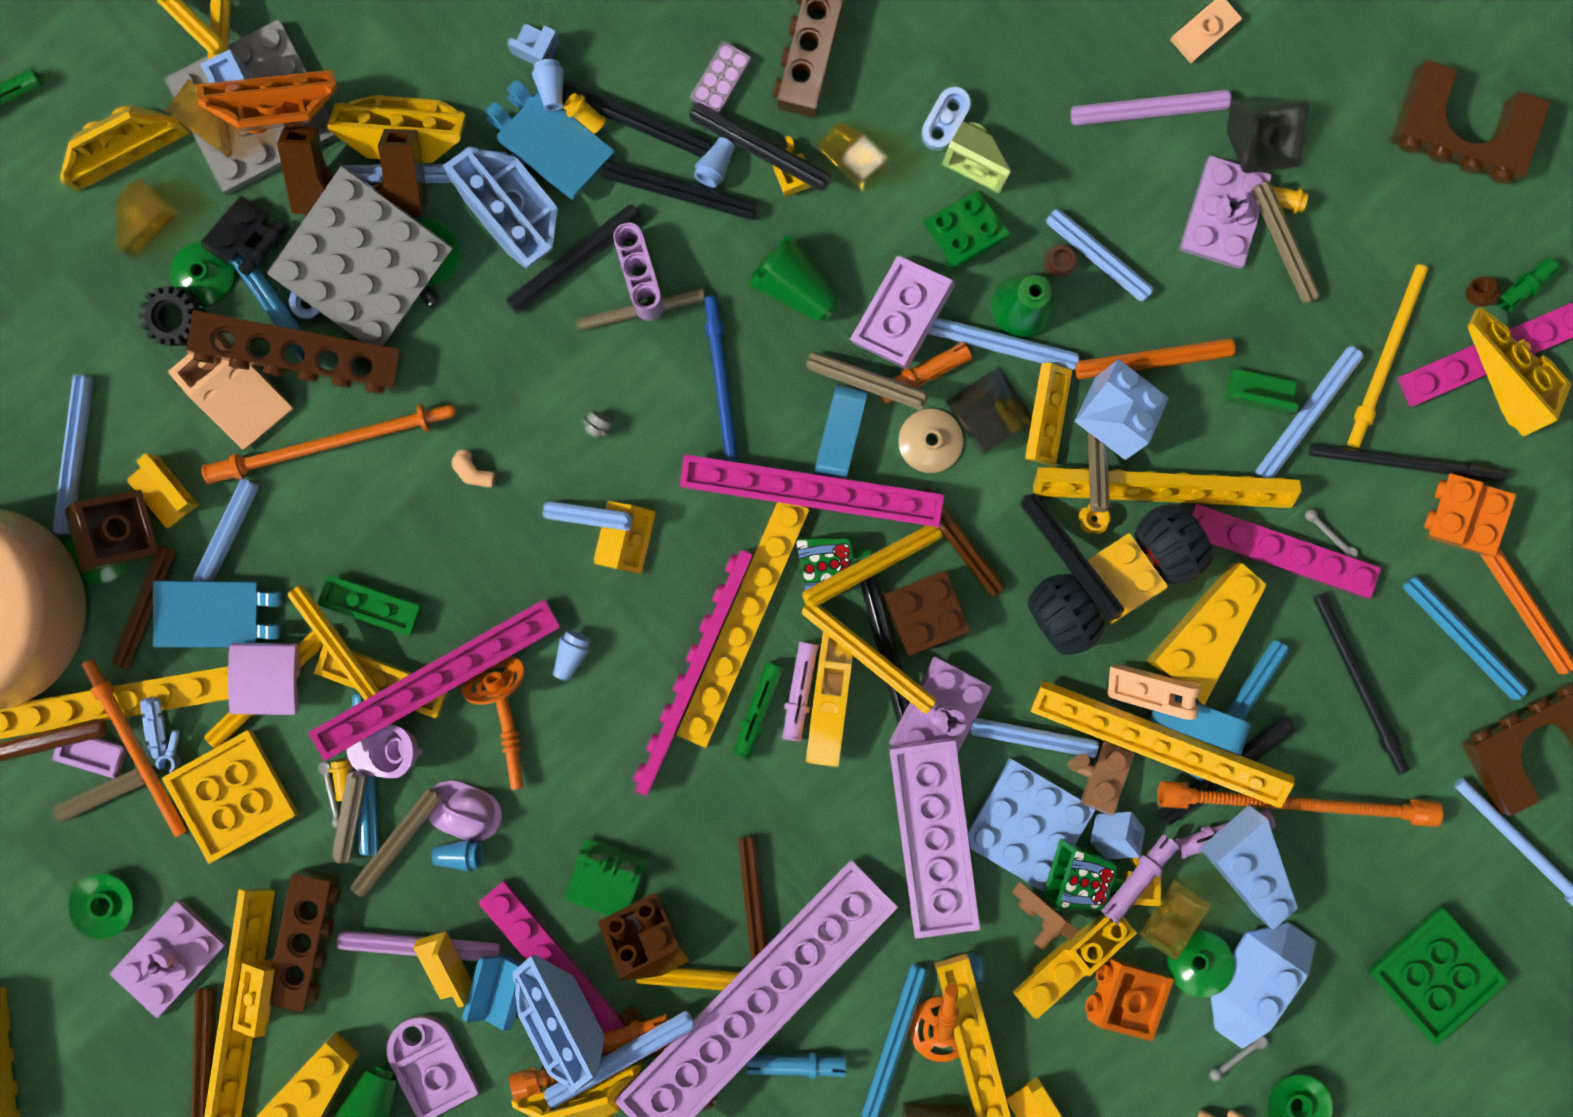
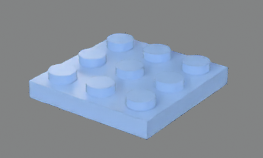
(1024, 823)

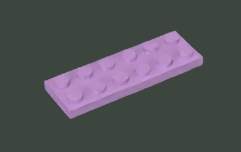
(934, 837)

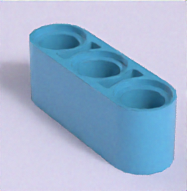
(840, 432)
(1209, 726)

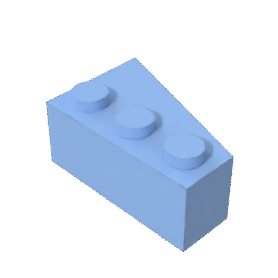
(1252, 866)

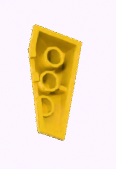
(1526, 387)

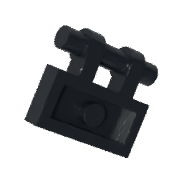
(236, 229)

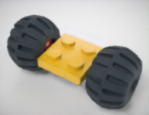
(1167, 549)

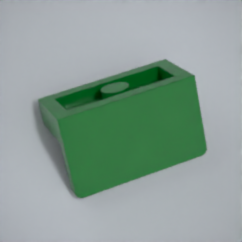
(1261, 392)

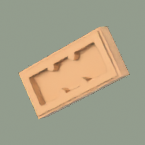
(1205, 29)

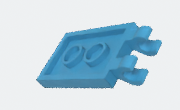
(549, 141)
(211, 613)

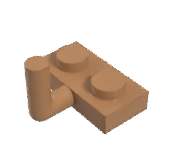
(1105, 776)
(1053, 922)

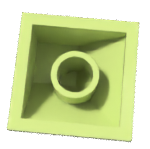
(977, 157)

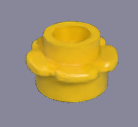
(1088, 525)

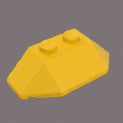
(364, 120)
(116, 143)
(593, 1102)

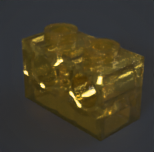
(1175, 919)

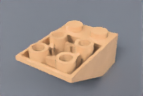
(236, 399)

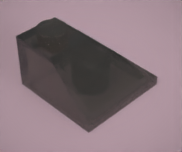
(1267, 132)
(989, 410)

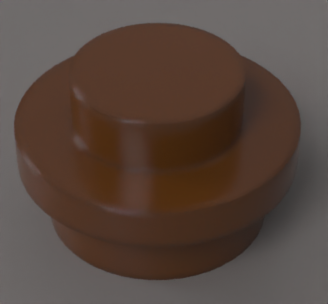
(1060, 261)
(1483, 291)

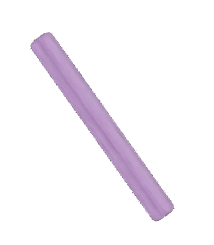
(1150, 107)
(404, 944)

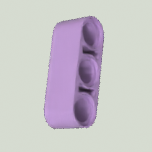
(636, 257)

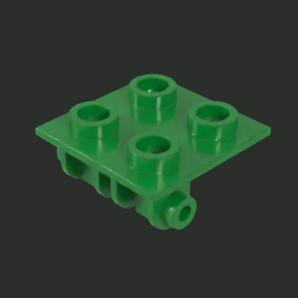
(966, 229)
(604, 878)

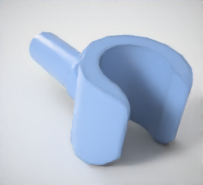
(170, 753)

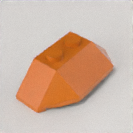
(268, 101)

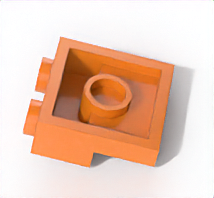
(1469, 515)
(1128, 999)

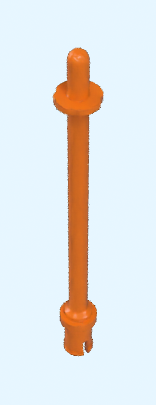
(238, 466)

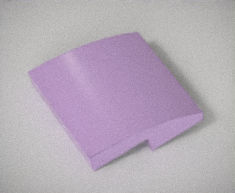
(263, 678)

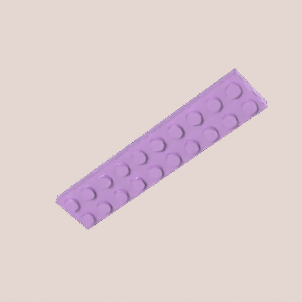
(760, 999)

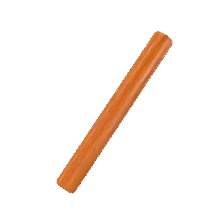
(1159, 357)
(1530, 612)

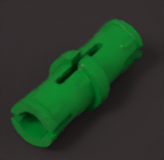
(1528, 284)

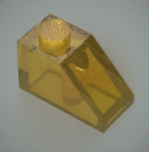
(199, 120)
(853, 154)
(140, 217)

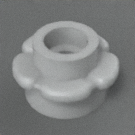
(598, 424)

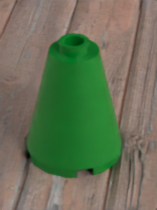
(794, 281)
(1023, 305)
(371, 1096)

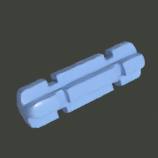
(153, 727)

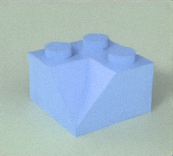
(1122, 409)

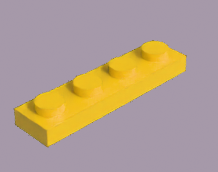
(380, 672)

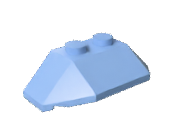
(506, 202)
(1265, 980)
(558, 1022)

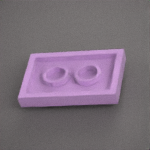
(902, 312)

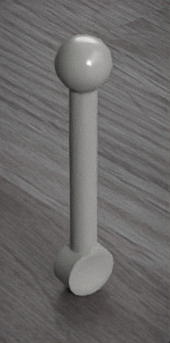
(1312, 516)
(323, 769)
(1216, 1073)

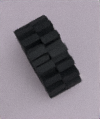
(154, 315)

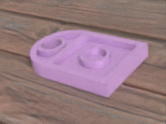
(430, 1070)

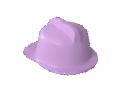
(385, 753)
(466, 811)

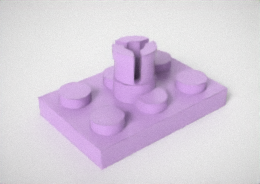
(1223, 214)
(957, 705)
(168, 958)

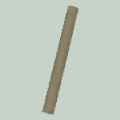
(629, 312)

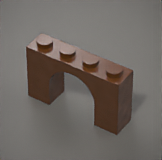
(1425, 128)
(308, 174)
(1498, 749)

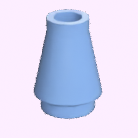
(549, 82)
(714, 164)
(571, 652)

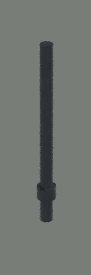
(1469, 469)
(1388, 741)

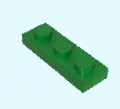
(369, 605)

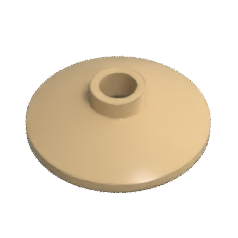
(917, 451)

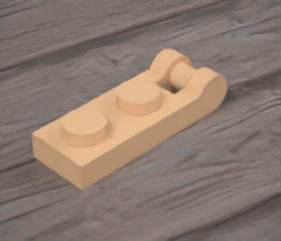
(1153, 691)

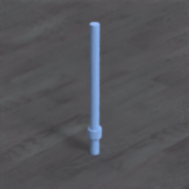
(1516, 838)

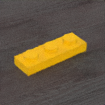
(1048, 414)

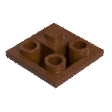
(643, 940)

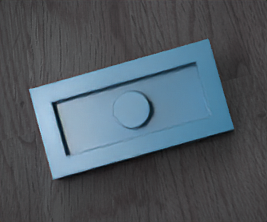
(493, 992)

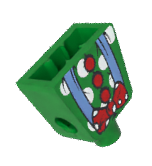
(825, 558)
(1080, 879)

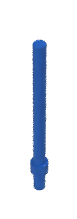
(714, 331)

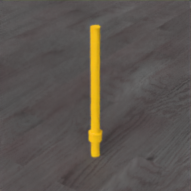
(1365, 413)

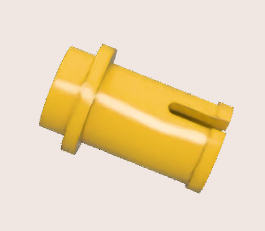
(584, 113)
(1291, 199)
(340, 769)

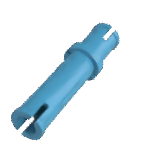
(797, 1065)

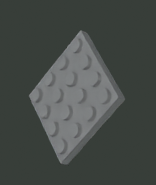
(264, 54)
(360, 259)

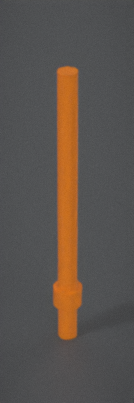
(104, 691)

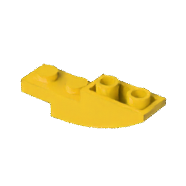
(829, 704)
(1072, 962)

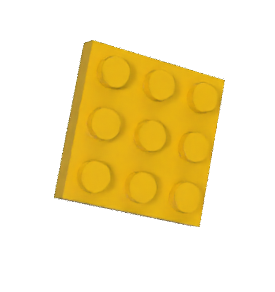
(230, 796)

